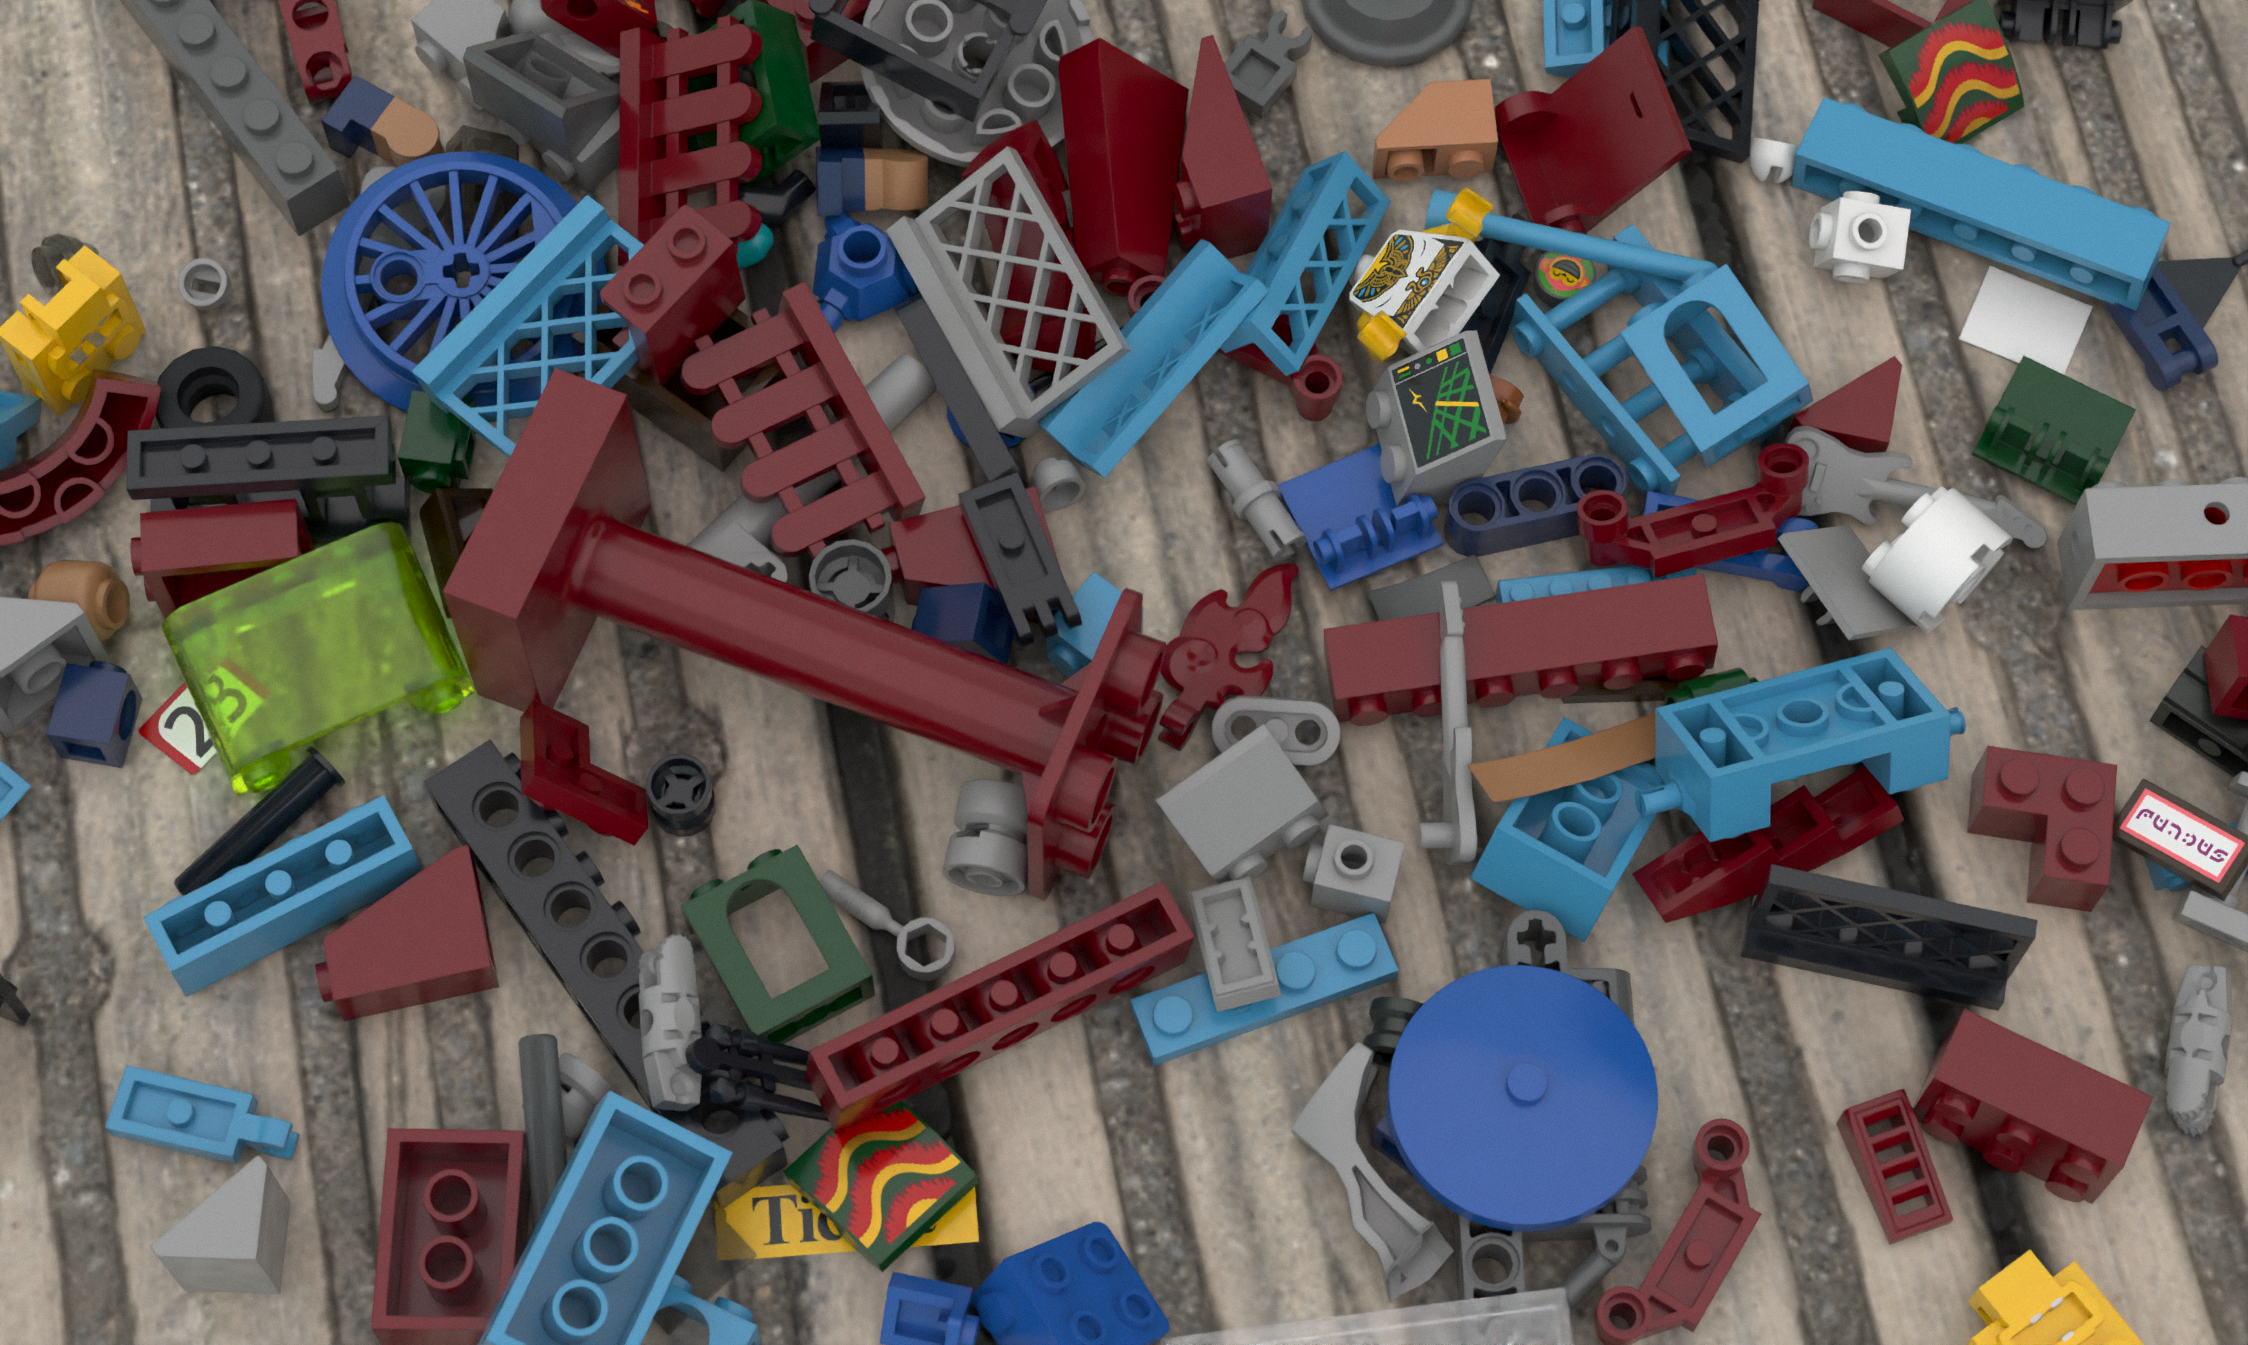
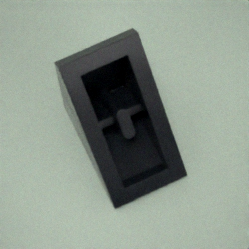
(849, 116)

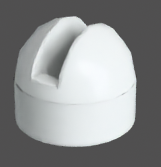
(1774, 154)

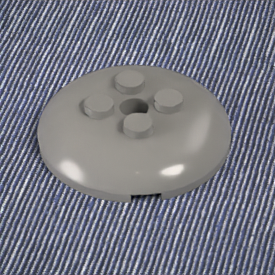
(963, 29)

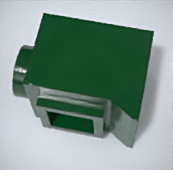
(435, 445)

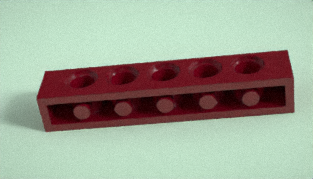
(998, 1006)

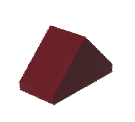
(1859, 411)

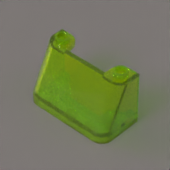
(314, 651)

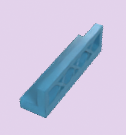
(1295, 237)
(1168, 345)

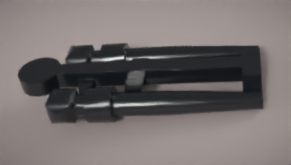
(708, 1055)

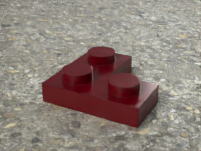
(561, 778)

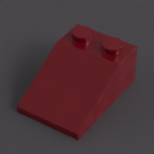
(1223, 180)

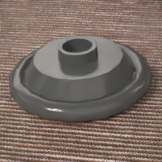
(1387, 30)

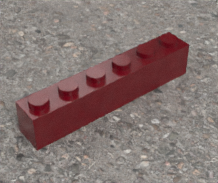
(1525, 649)

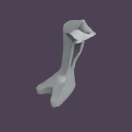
(1379, 1215)

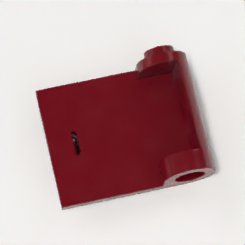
(1592, 138)

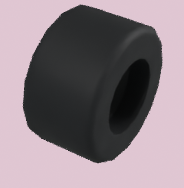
(211, 373)

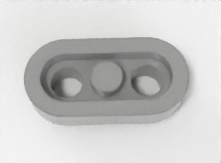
(1281, 719)

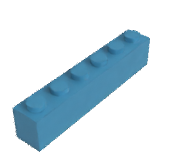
(1984, 203)

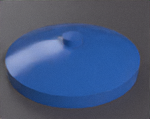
(1522, 1098)

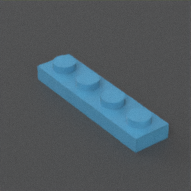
(1308, 973)

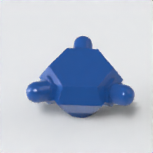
(858, 272)

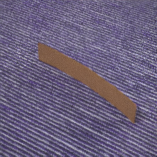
(1568, 762)

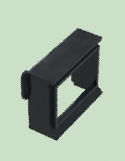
(915, 71)

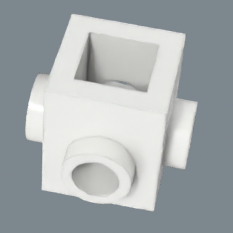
(1859, 237)

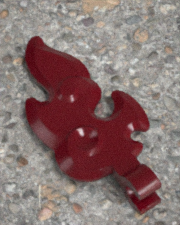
(1202, 658)

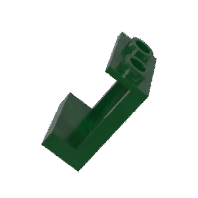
(813, 1001)

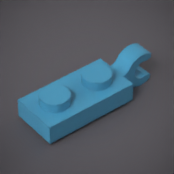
(195, 1118)

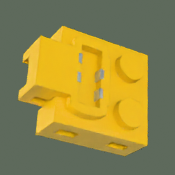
(77, 331)
(2036, 1309)

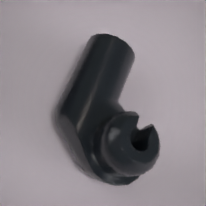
(780, 202)

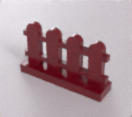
(660, 117)
(802, 393)

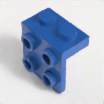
(1070, 1294)

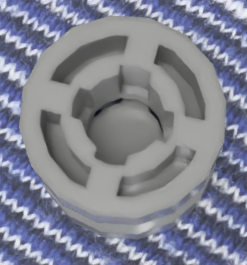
(581, 1092)

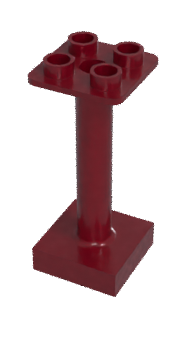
(569, 548)

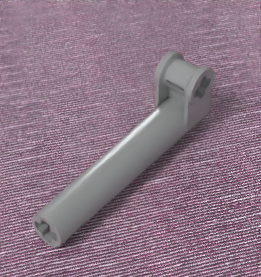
(745, 527)

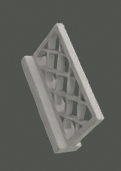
(973, 330)

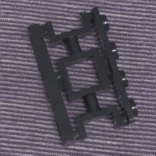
(333, 468)

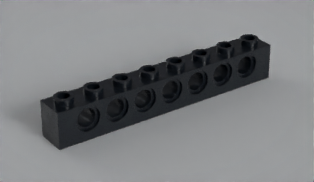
(466, 798)

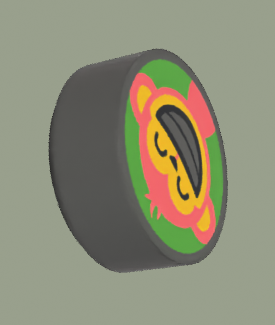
(1561, 277)

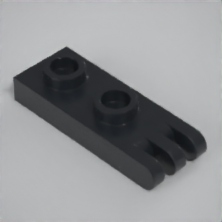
(1018, 557)

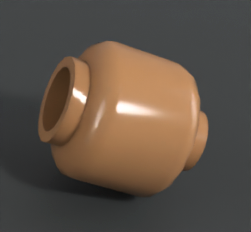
(92, 587)

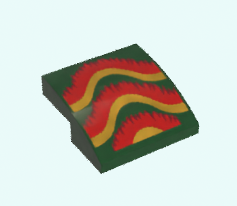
(1956, 74)
(882, 1181)

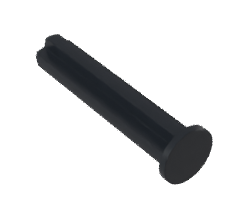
(263, 822)

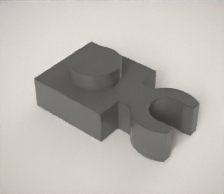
(1266, 69)

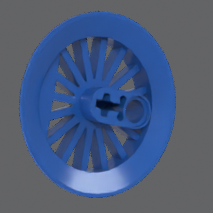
(437, 268)

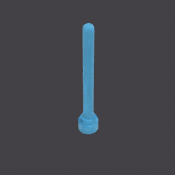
(1573, 243)

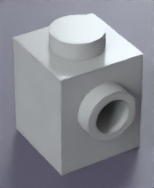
(1354, 872)

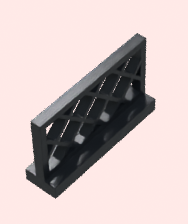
(1653, 18)
(1885, 937)

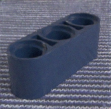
(1512, 524)

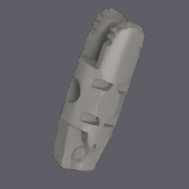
(669, 1023)
(2198, 1046)

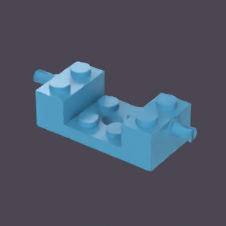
(1735, 743)

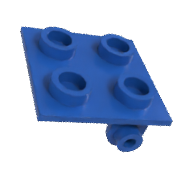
(1355, 519)

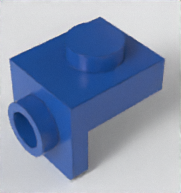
(927, 1313)

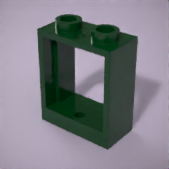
(787, 114)

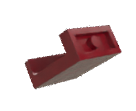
(675, 292)

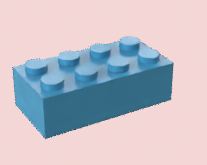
(610, 1232)

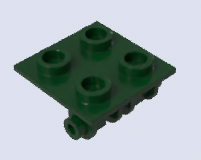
(2053, 431)

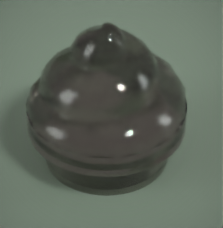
(50, 254)

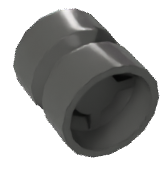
(854, 576)

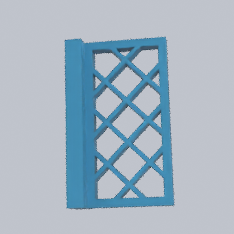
(515, 312)

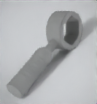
(879, 918)

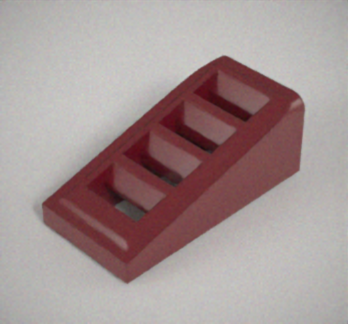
(1917, 1159)

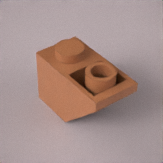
(1440, 133)

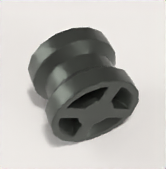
(1389, 1018)

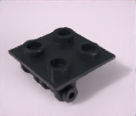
(2093, 29)

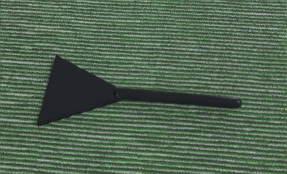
(2203, 281)

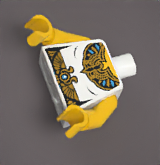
(1423, 283)

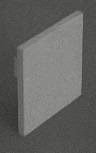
(1832, 566)

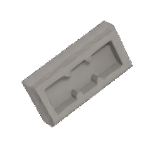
(1234, 944)

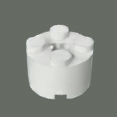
(1937, 558)

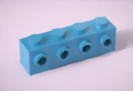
(283, 895)

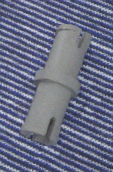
(1256, 500)

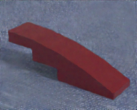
(1800, 836)

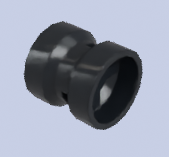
(676, 781)

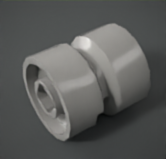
(991, 847)

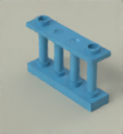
(1707, 350)

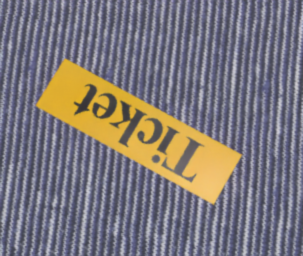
(785, 1224)

